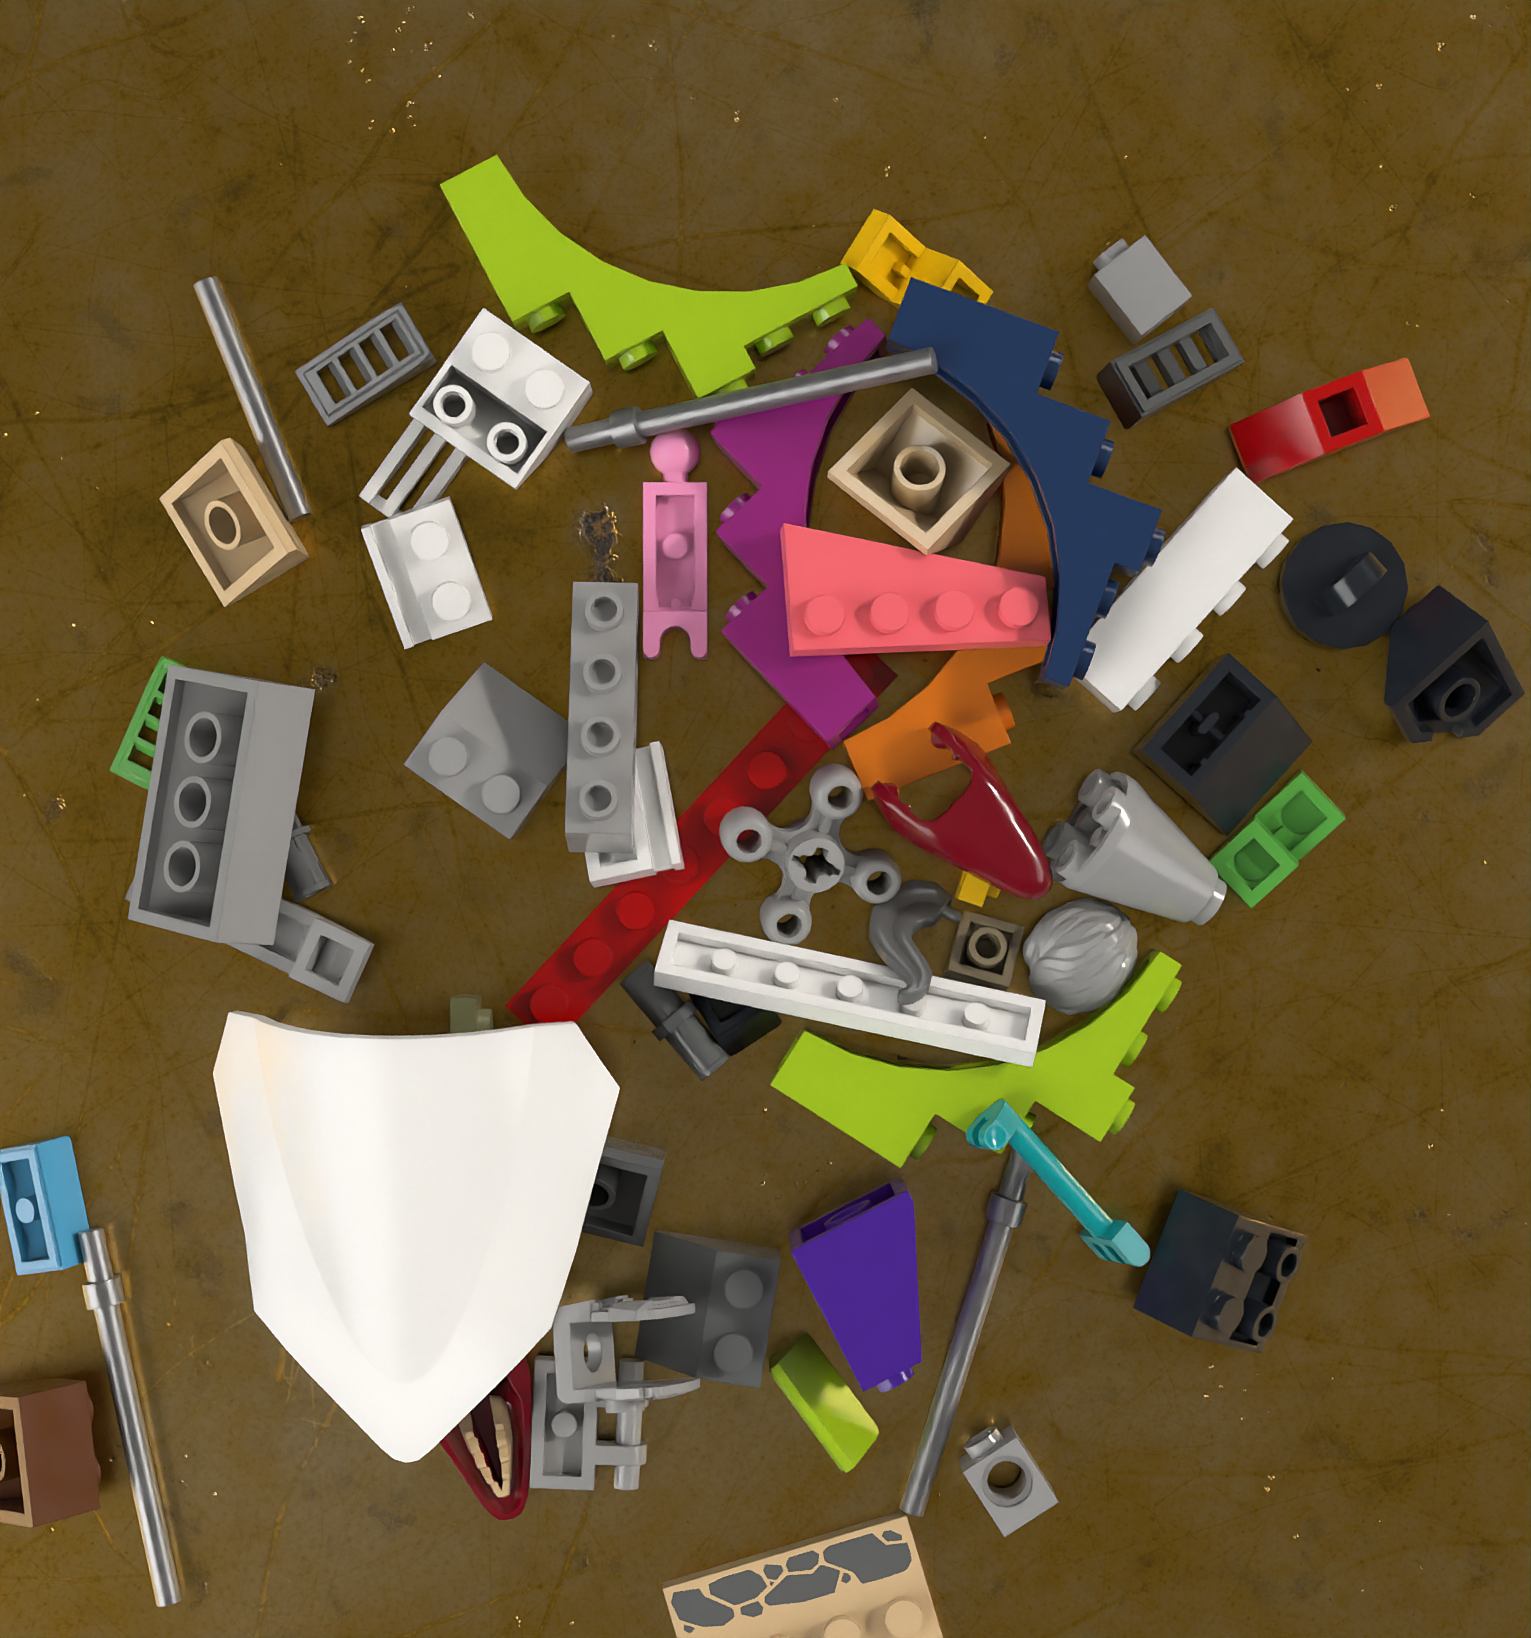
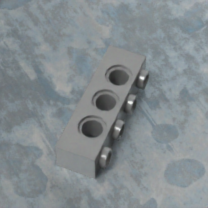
(602, 717)

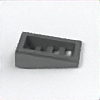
(374, 333)
(1134, 388)

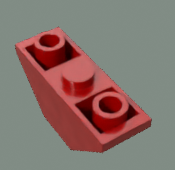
(1328, 420)

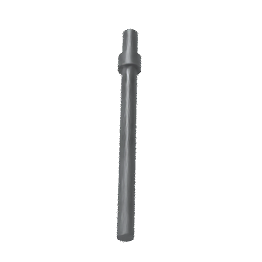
(633, 426)
(1004, 1213)
(103, 1295)

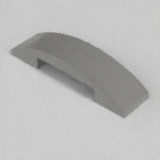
(312, 950)

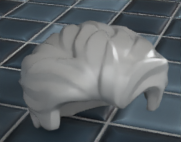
(1080, 955)

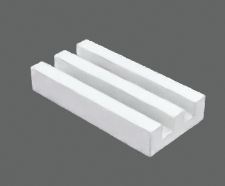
(395, 459)

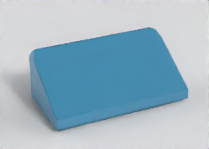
(42, 1205)

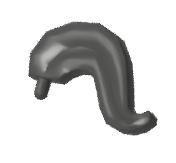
(895, 921)

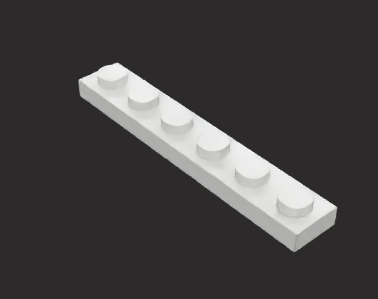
(847, 993)

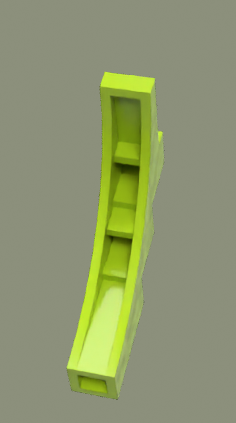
(706, 331)
(1072, 1075)

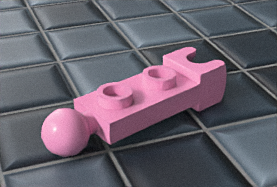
(675, 547)

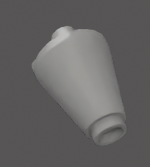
(1132, 853)

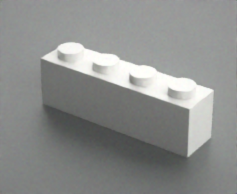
(1191, 576)

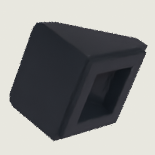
(735, 1024)

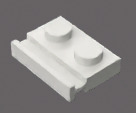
(427, 572)
(655, 827)

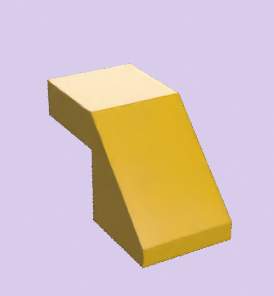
(888, 256)

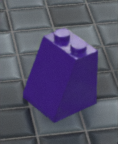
(866, 1281)

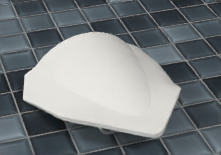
(410, 1204)

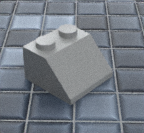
(494, 751)

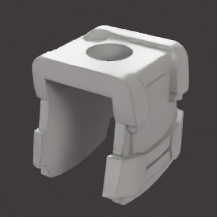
(597, 1380)

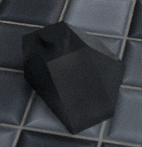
(1446, 670)

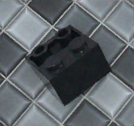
(1224, 743)
(1219, 1272)

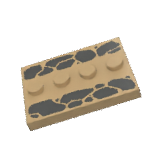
(827, 1586)

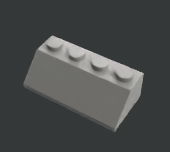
(221, 806)

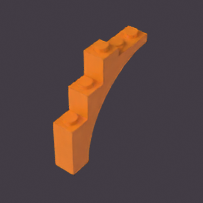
(959, 694)

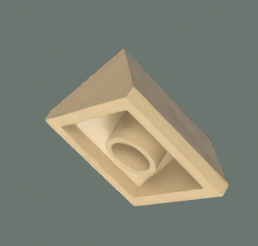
(921, 474)
(232, 523)

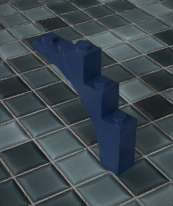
(1090, 530)

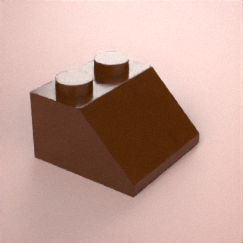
(46, 1452)

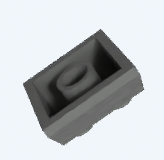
(733, 1307)

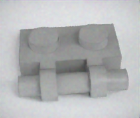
(566, 1435)

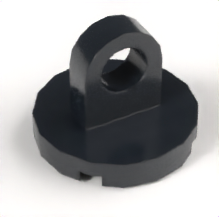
(1343, 586)

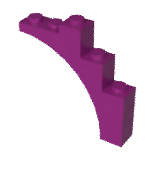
(781, 457)

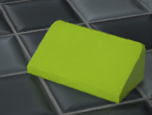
(823, 1401)

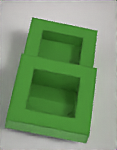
(1276, 838)

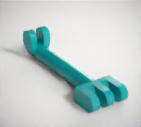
(1106, 1237)

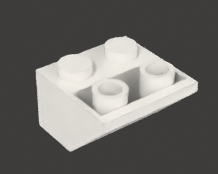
(502, 400)

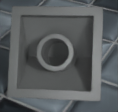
(624, 1191)

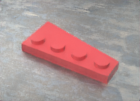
(892, 599)

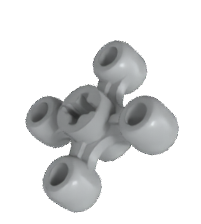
(803, 837)

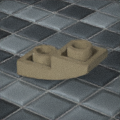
(983, 951)

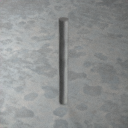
(252, 399)

